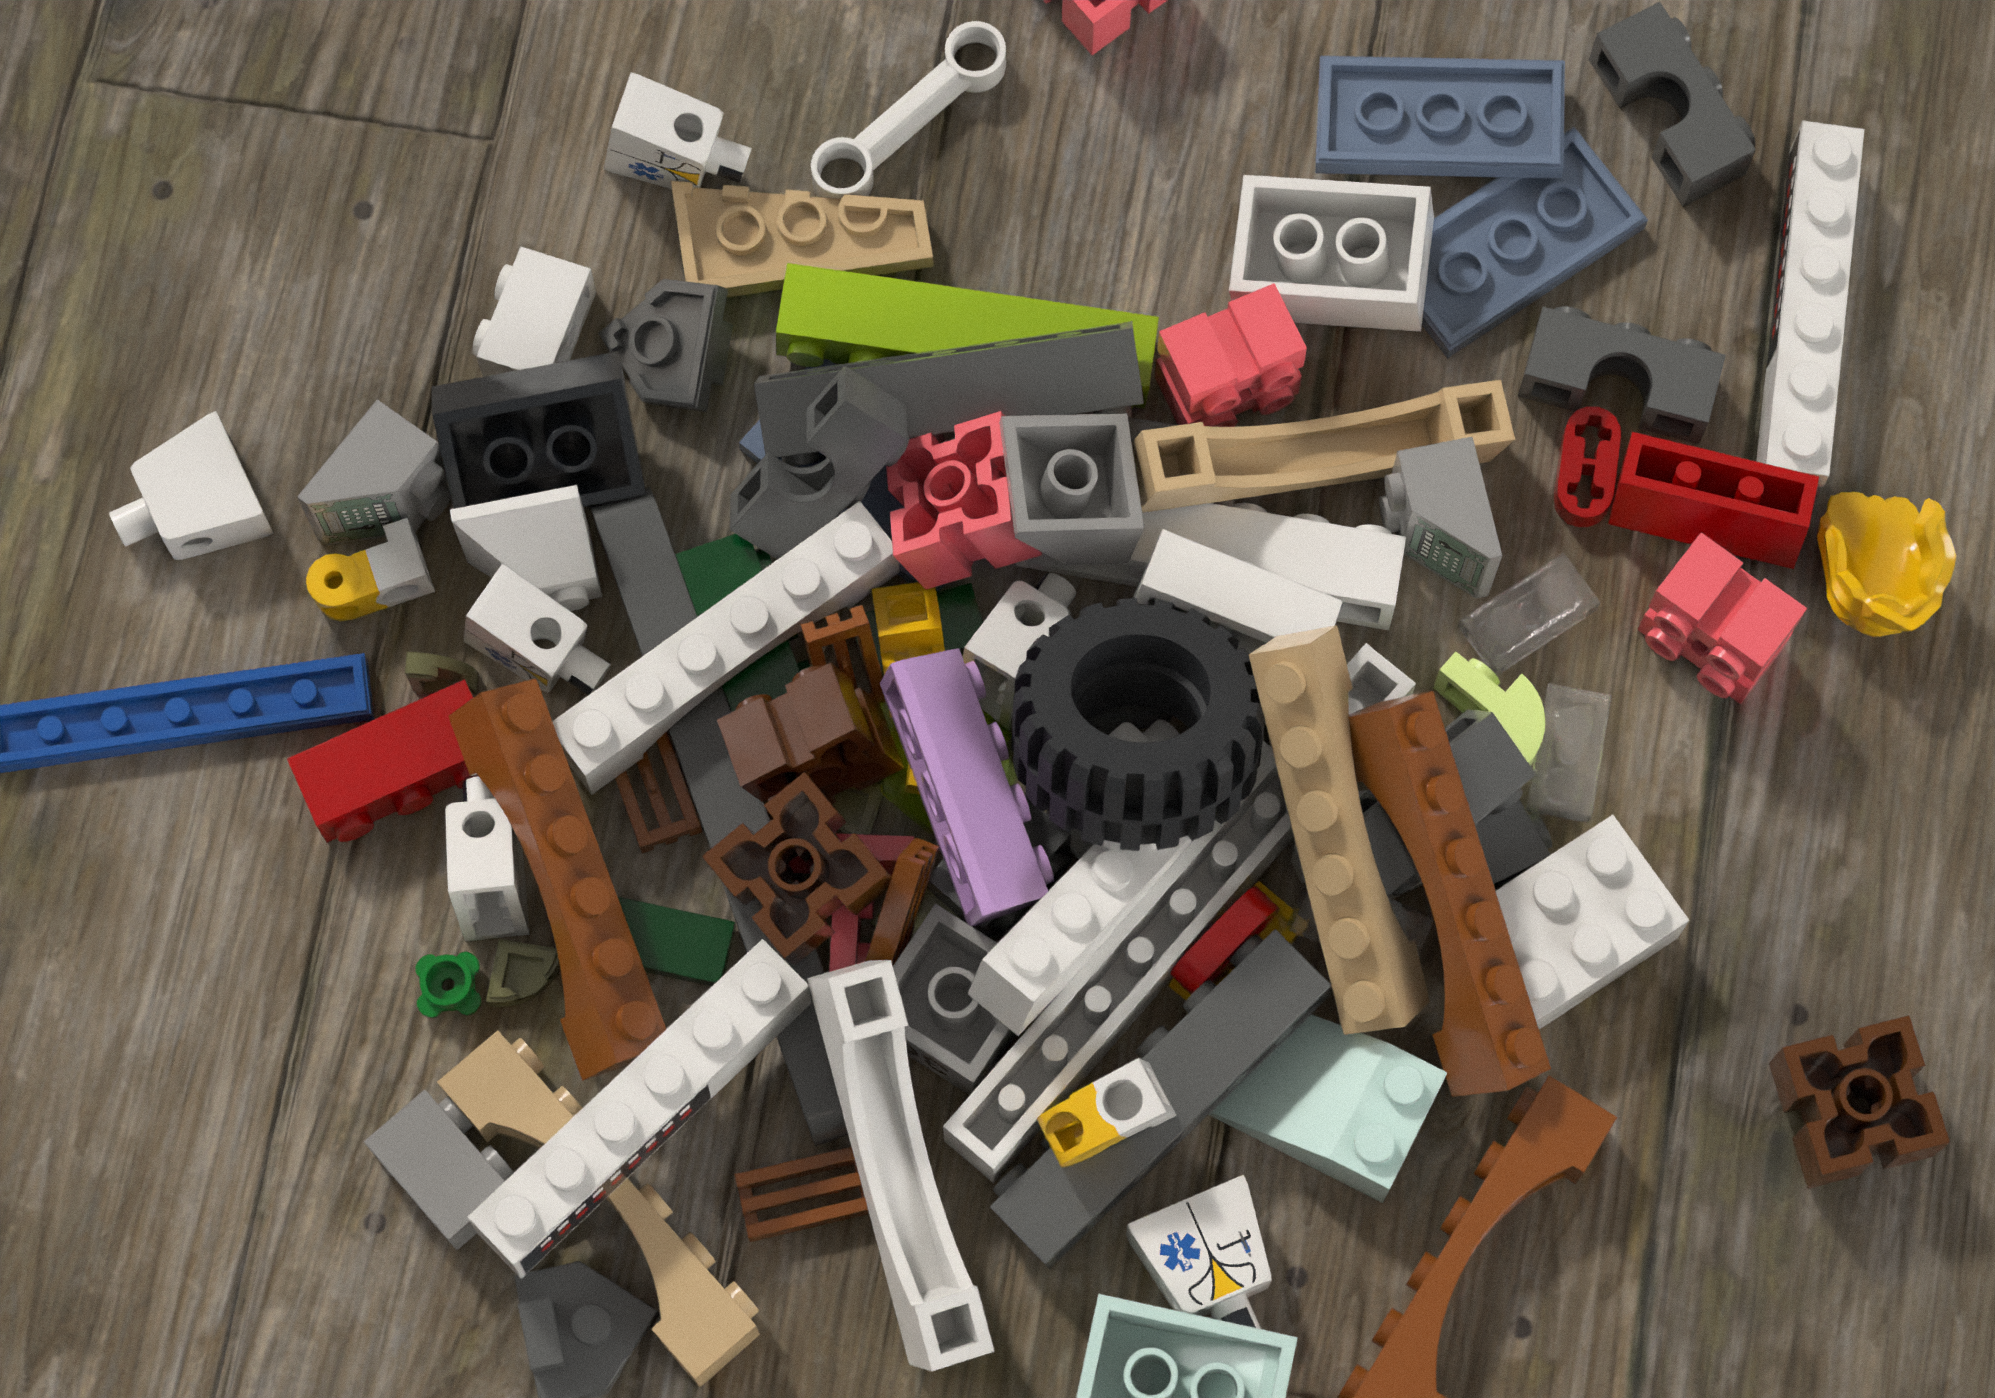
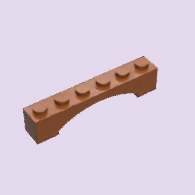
(606, 991)
(1488, 1020)
(1552, 1141)

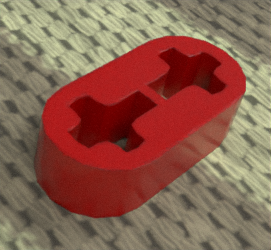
(1600, 468)
(1212, 952)

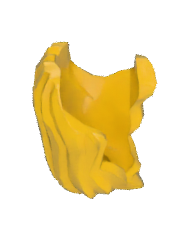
(1884, 561)

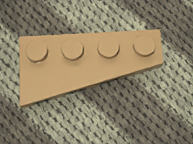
(750, 237)

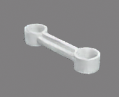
(912, 110)

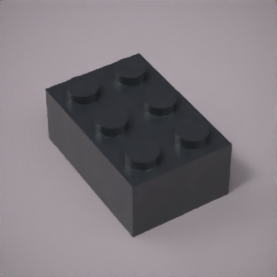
(540, 433)

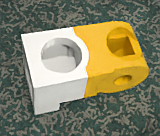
(371, 578)
(1105, 1113)

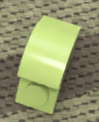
(1477, 688)

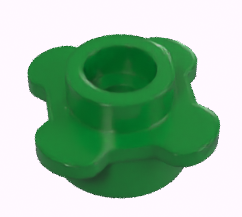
(434, 971)

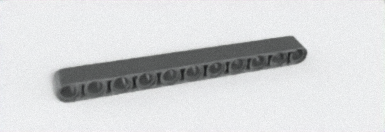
(657, 609)

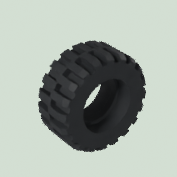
(1136, 788)

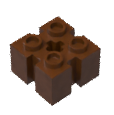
(812, 729)
(759, 867)
(1876, 1066)

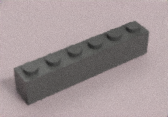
(950, 386)
(1198, 1066)

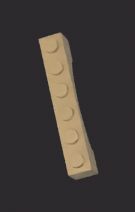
(1218, 464)
(1306, 713)
(699, 1318)

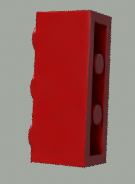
(1732, 500)
(383, 766)

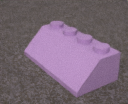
(965, 786)

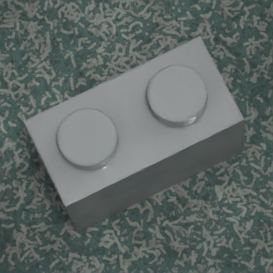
(439, 1164)

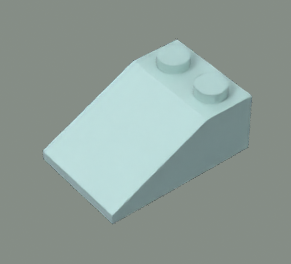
(1337, 1104)
(1176, 1354)

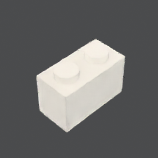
(536, 314)

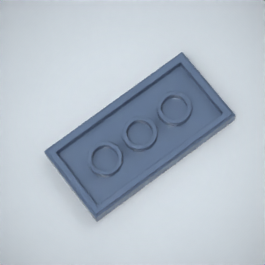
(1440, 117)
(1520, 243)

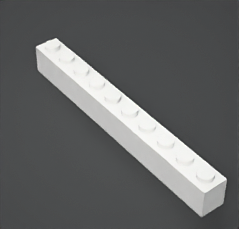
(1138, 957)

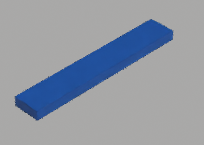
(185, 712)

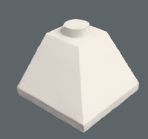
(538, 538)

